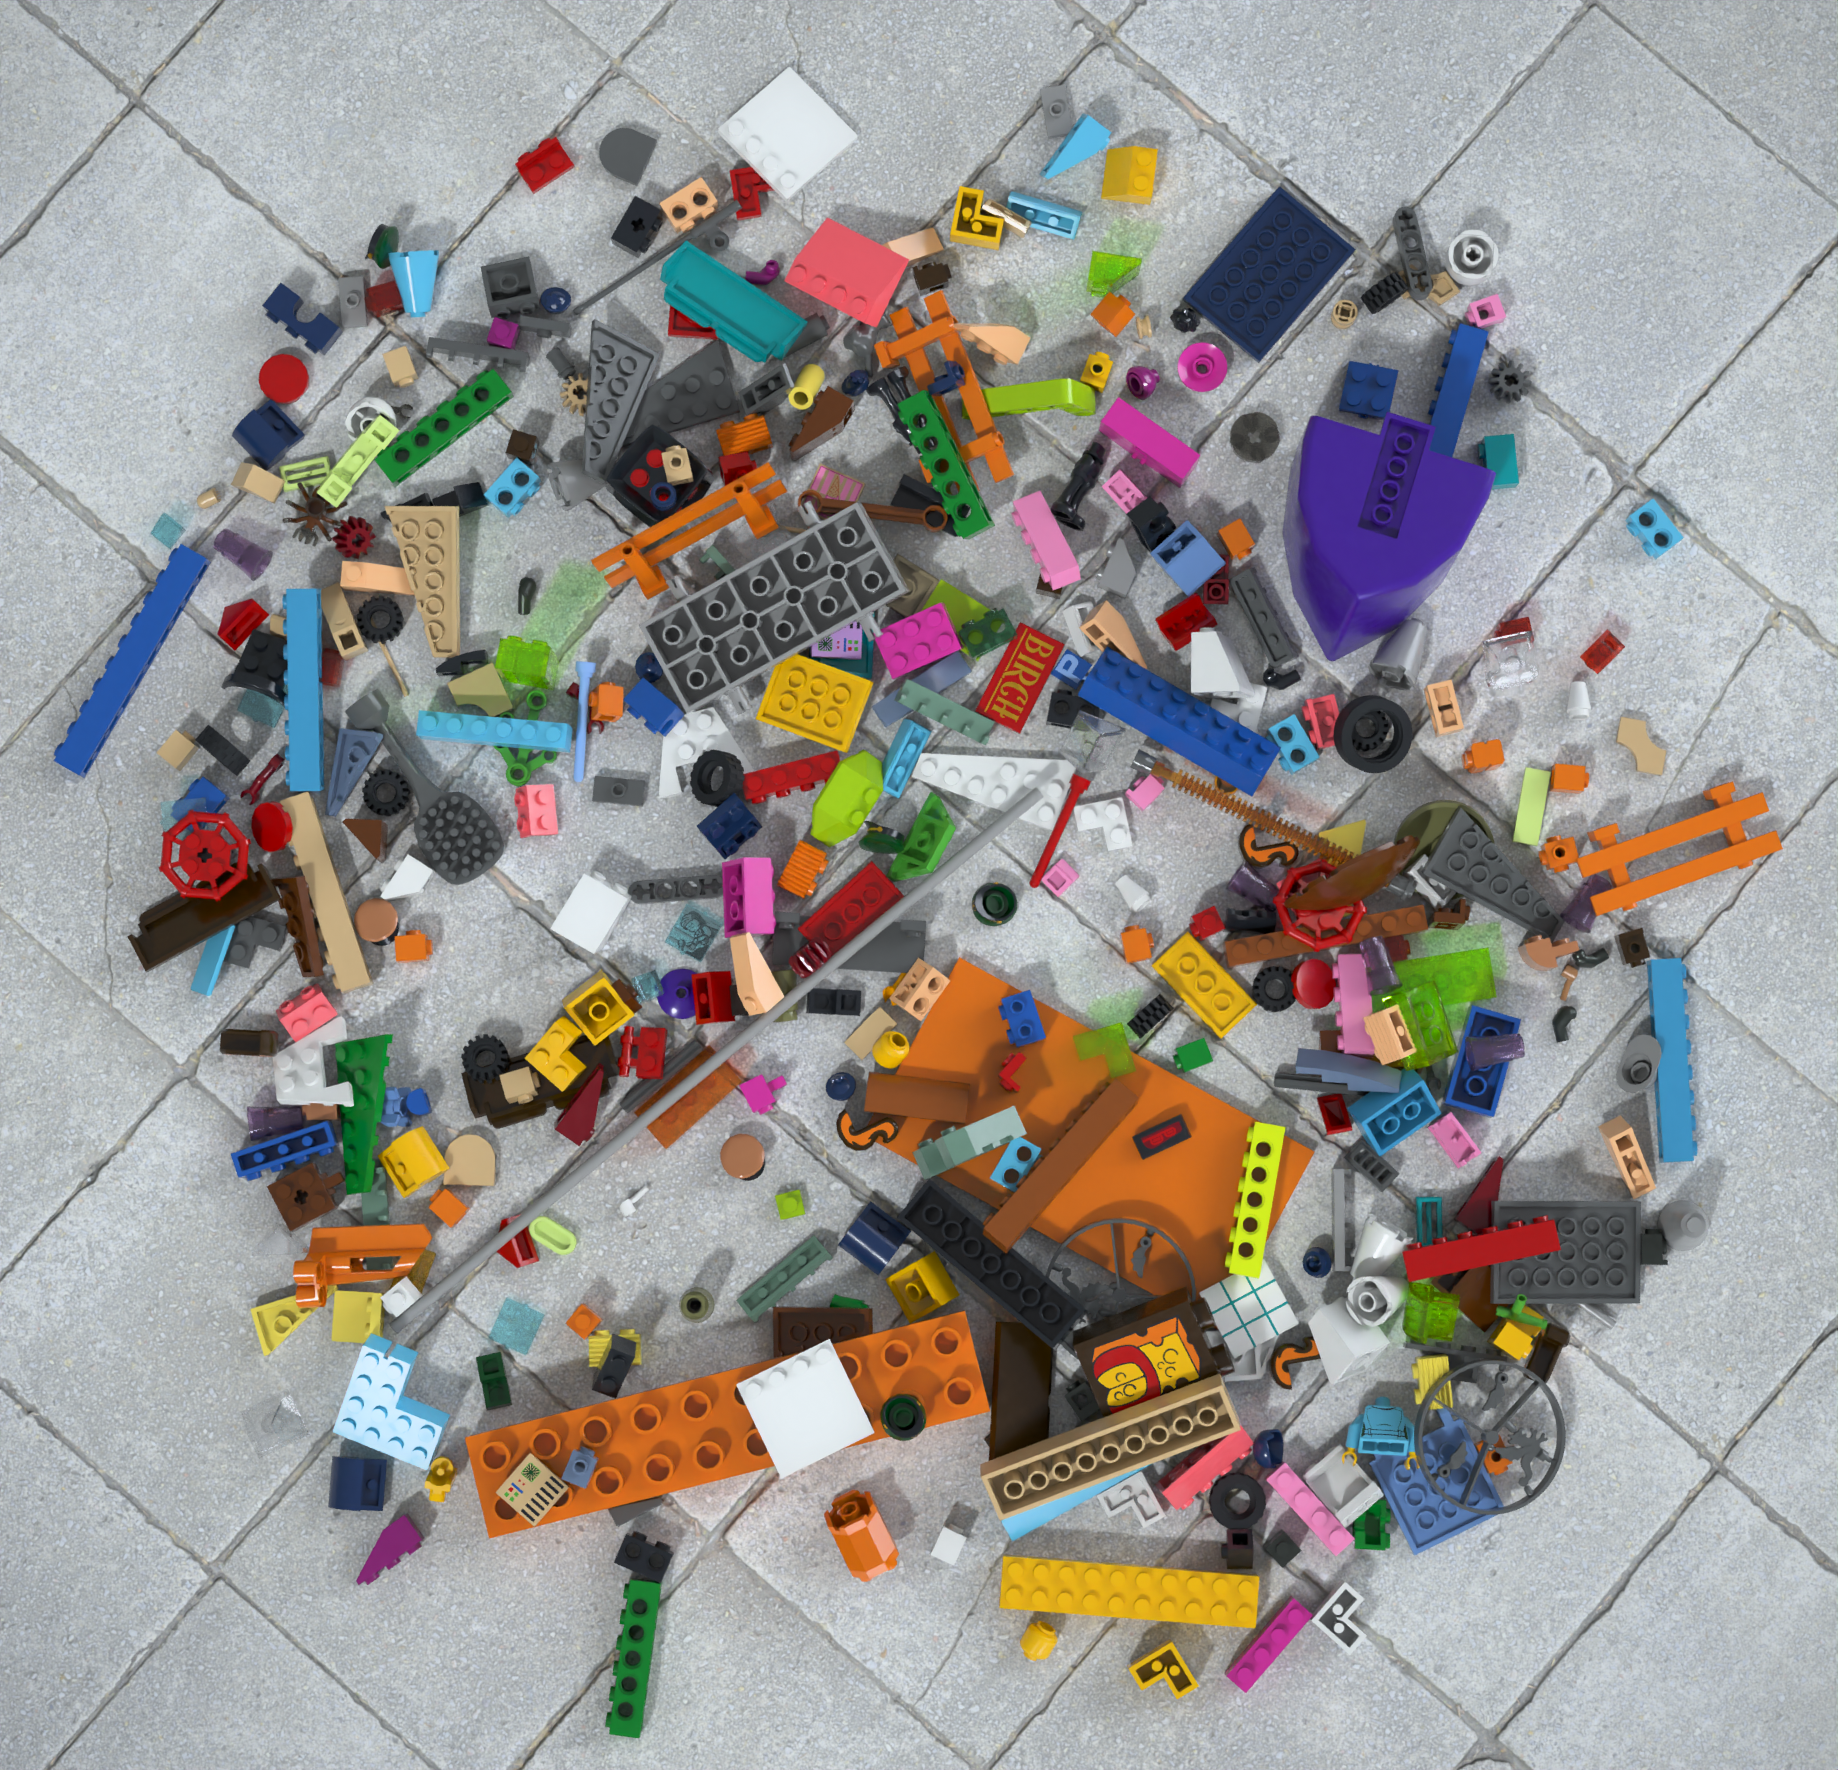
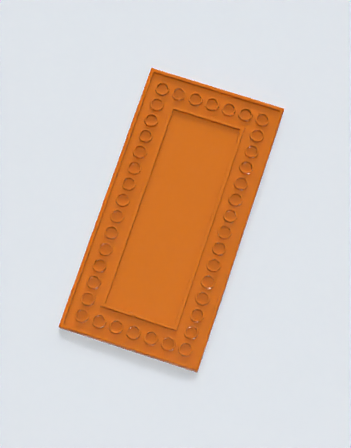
(1181, 1190)

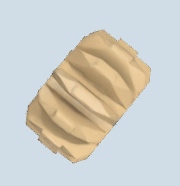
(572, 399)

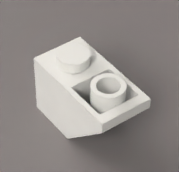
(409, 880)

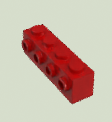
(789, 777)

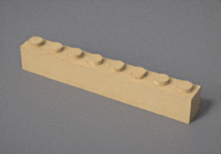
(326, 895)

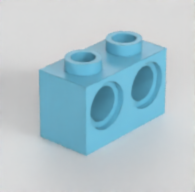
(507, 484)
(1659, 525)
(1298, 741)
(1010, 1161)

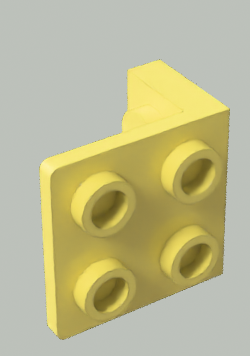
(357, 1316)

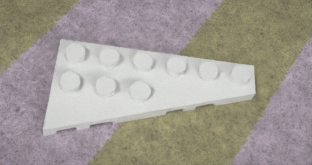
(1001, 782)

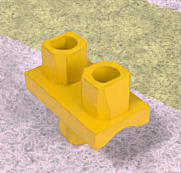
(440, 1478)

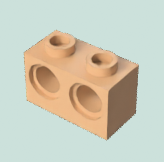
(684, 200)
(1443, 708)
(919, 989)

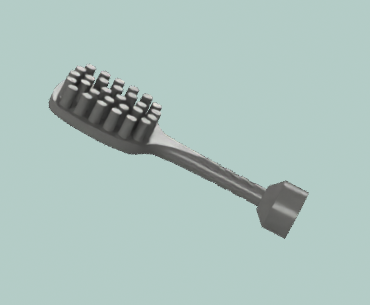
(450, 825)

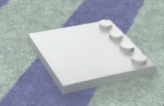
(787, 134)
(805, 1408)

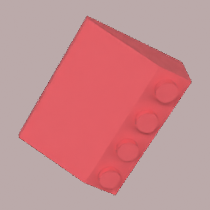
(848, 271)
(1202, 1466)

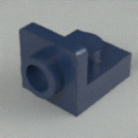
(948, 382)

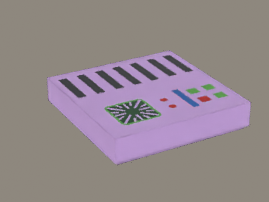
(841, 645)

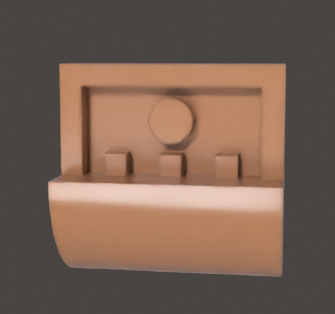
(1542, 954)

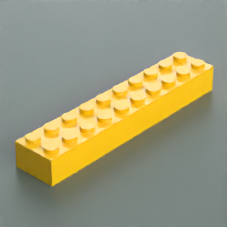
(1129, 1591)

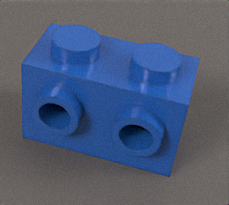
(1022, 1019)

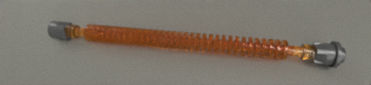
(1148, 765)

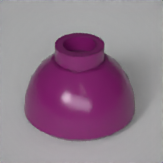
(1142, 381)

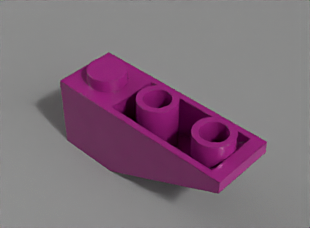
(392, 1543)

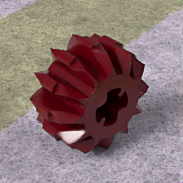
(353, 537)
(810, 957)

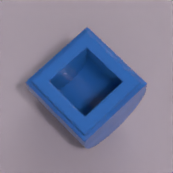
(418, 1102)

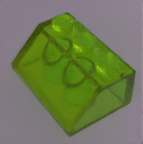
(1426, 1023)

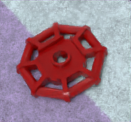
(214, 866)
(1312, 919)

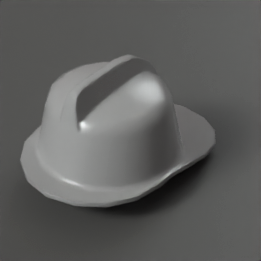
(1639, 1064)

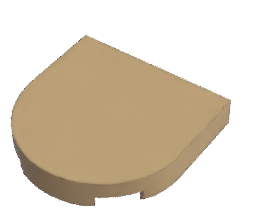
(470, 1162)

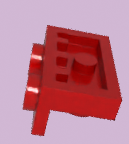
(543, 164)

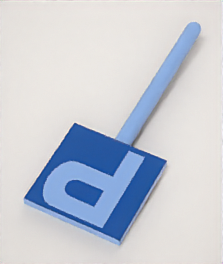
(1071, 669)

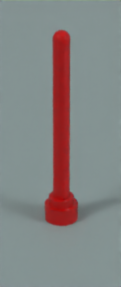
(1077, 787)

